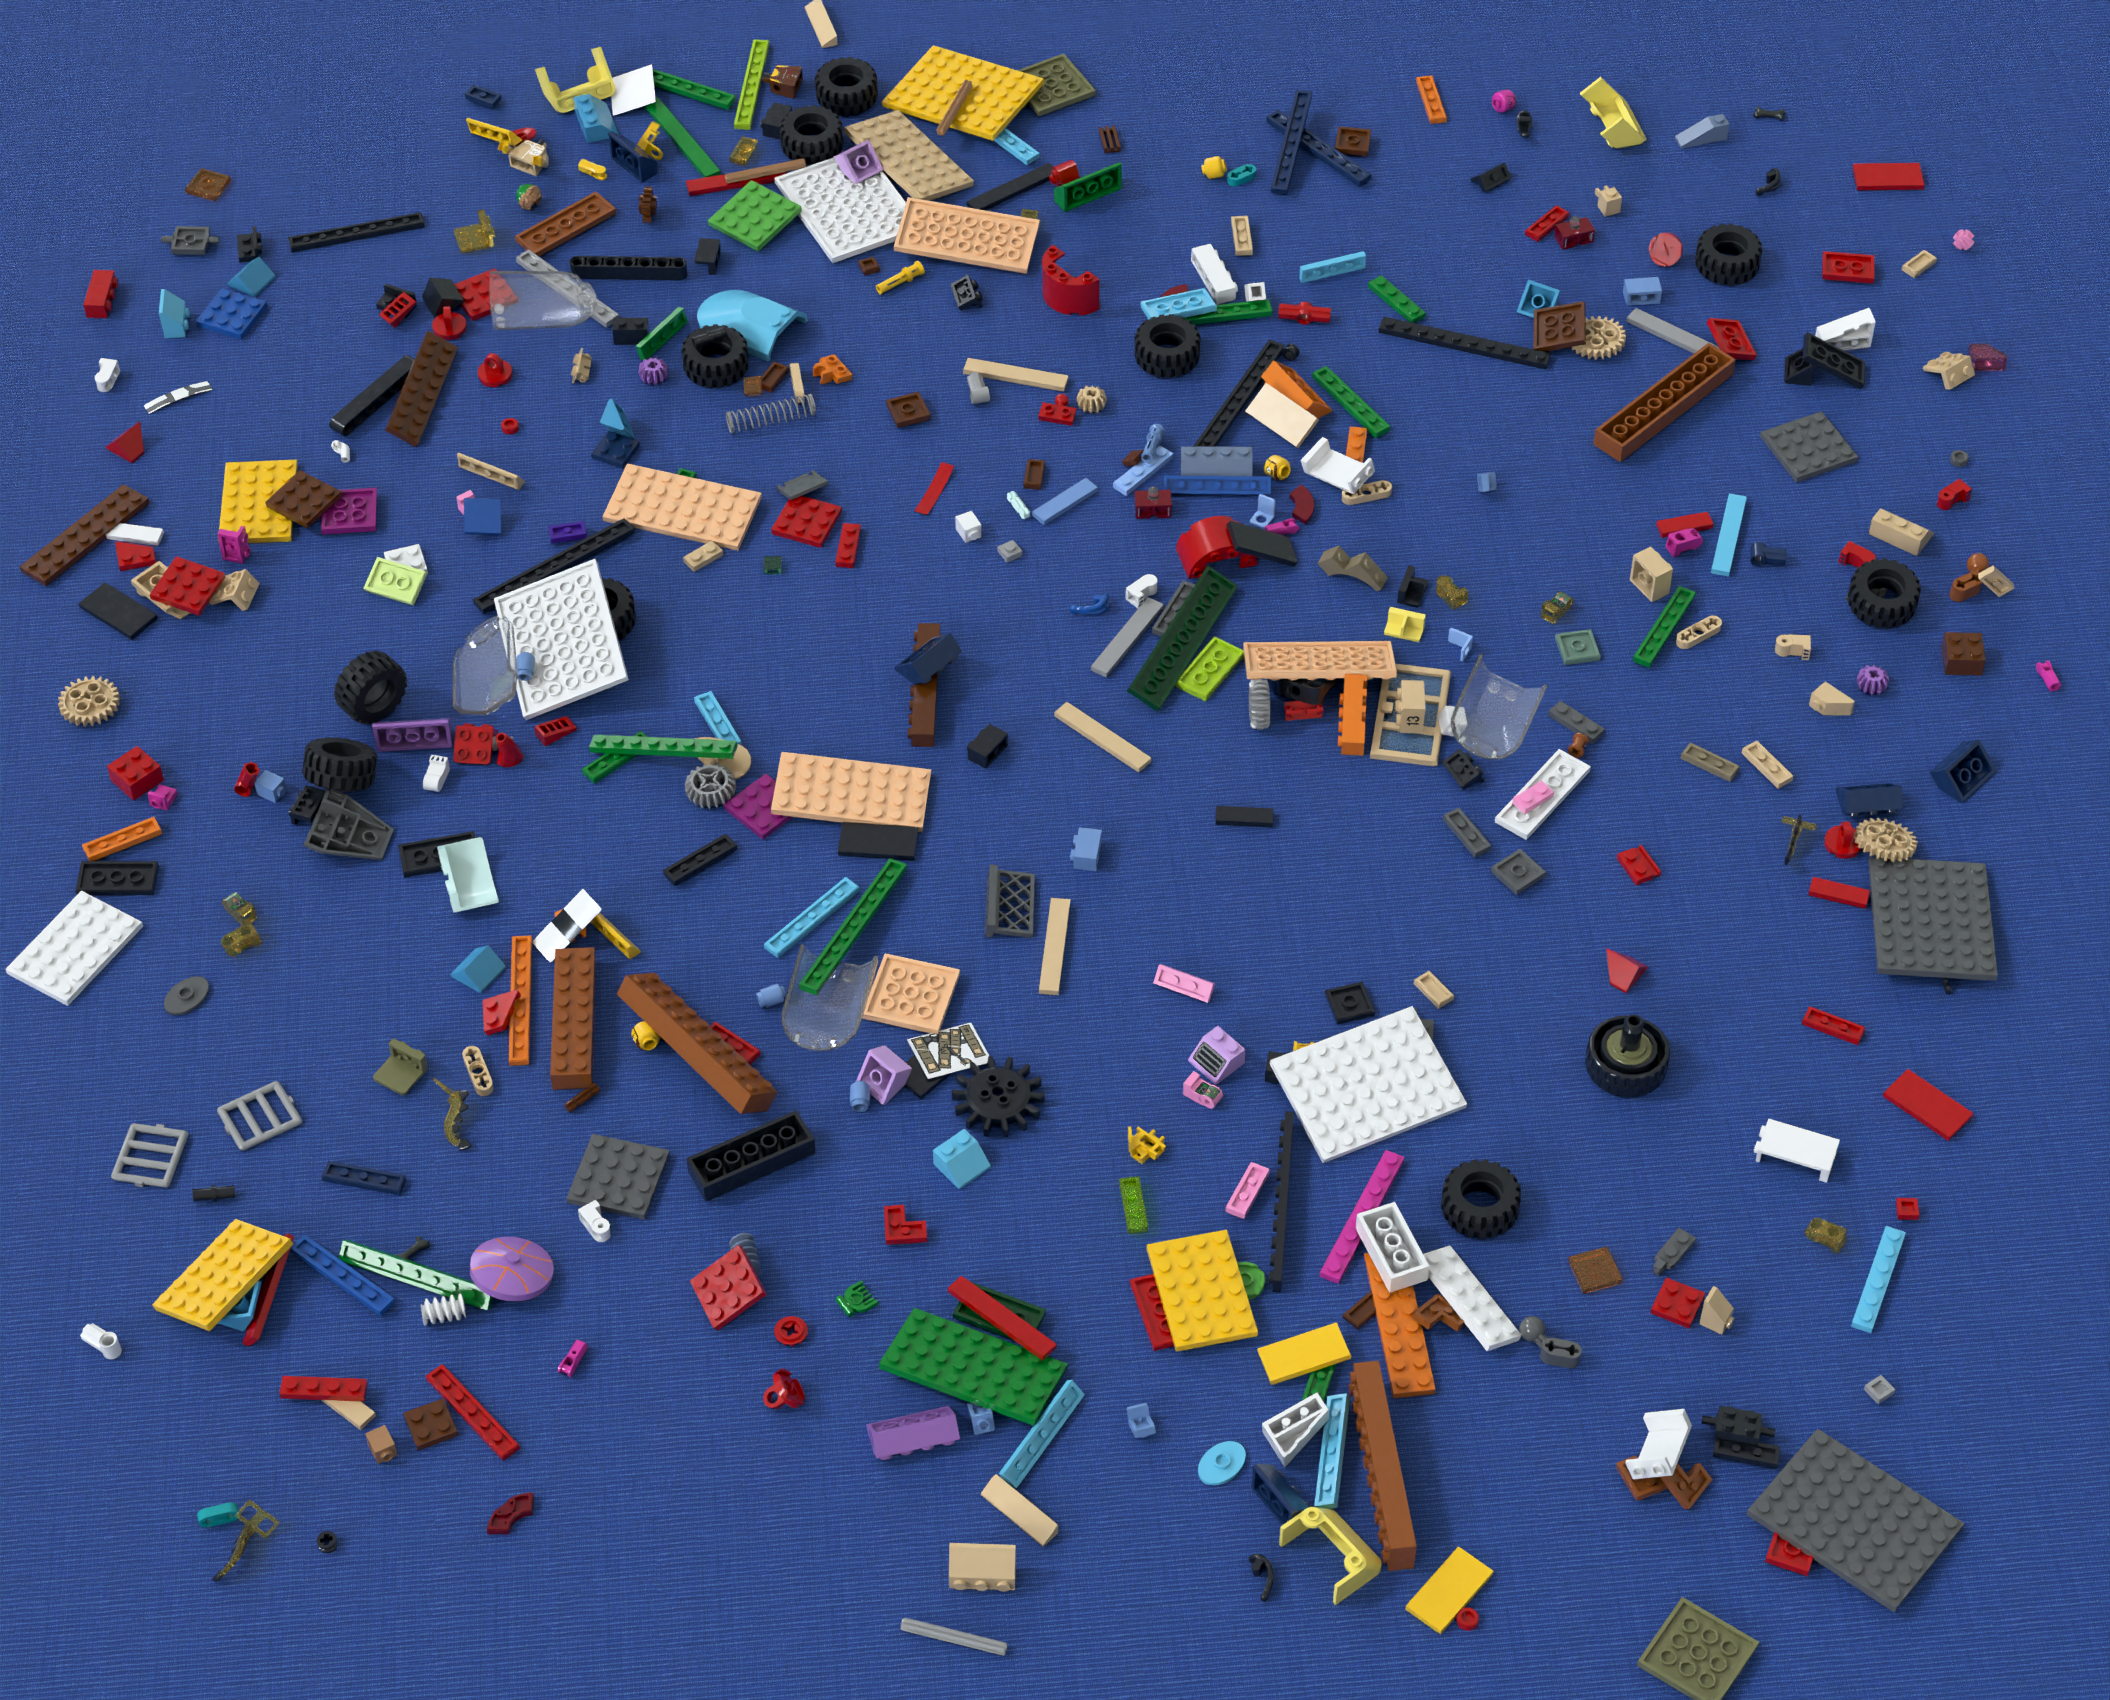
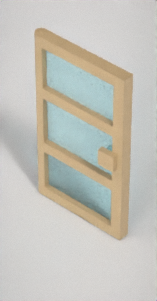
(1410, 747)

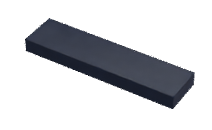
(364, 1178)

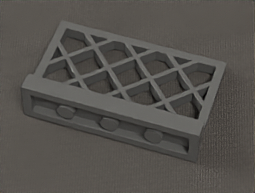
(993, 897)

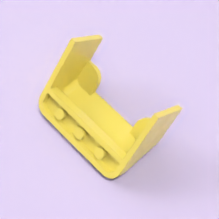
(599, 84)
(1620, 123)
(1359, 1559)

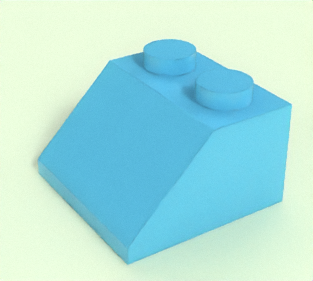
(173, 315)
(960, 1159)

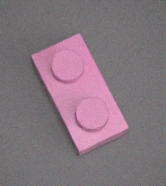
(1533, 797)

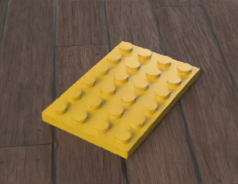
(244, 498)
(222, 1274)
(1201, 1290)

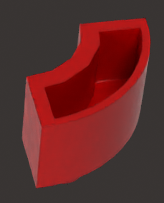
(1064, 173)

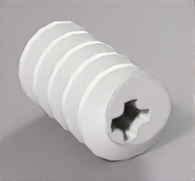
(443, 1309)

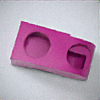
(1683, 541)

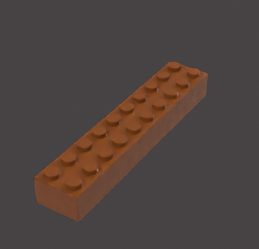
(1664, 402)
(697, 1043)
(1383, 1466)

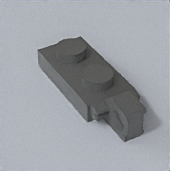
(1673, 1251)

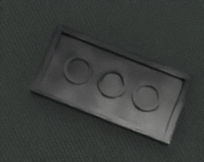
(1833, 360)
(1262, 543)
(118, 611)
(878, 841)
(423, 856)
(117, 877)

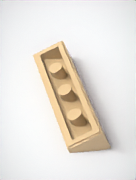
(821, 23)
(490, 471)
(1020, 1510)

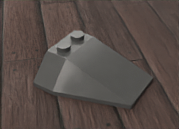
(347, 829)

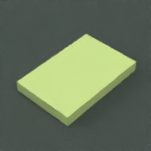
(395, 581)

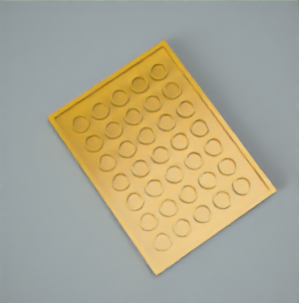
(987, 109)

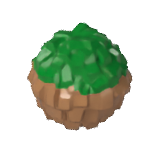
(528, 195)

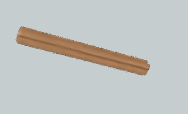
(954, 107)
(765, 171)

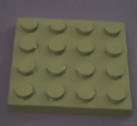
(1061, 85)
(1697, 1653)

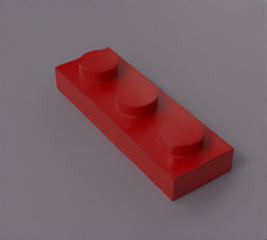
(848, 545)

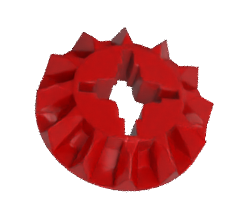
(787, 1324)

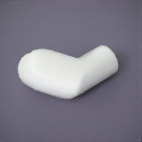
(342, 449)

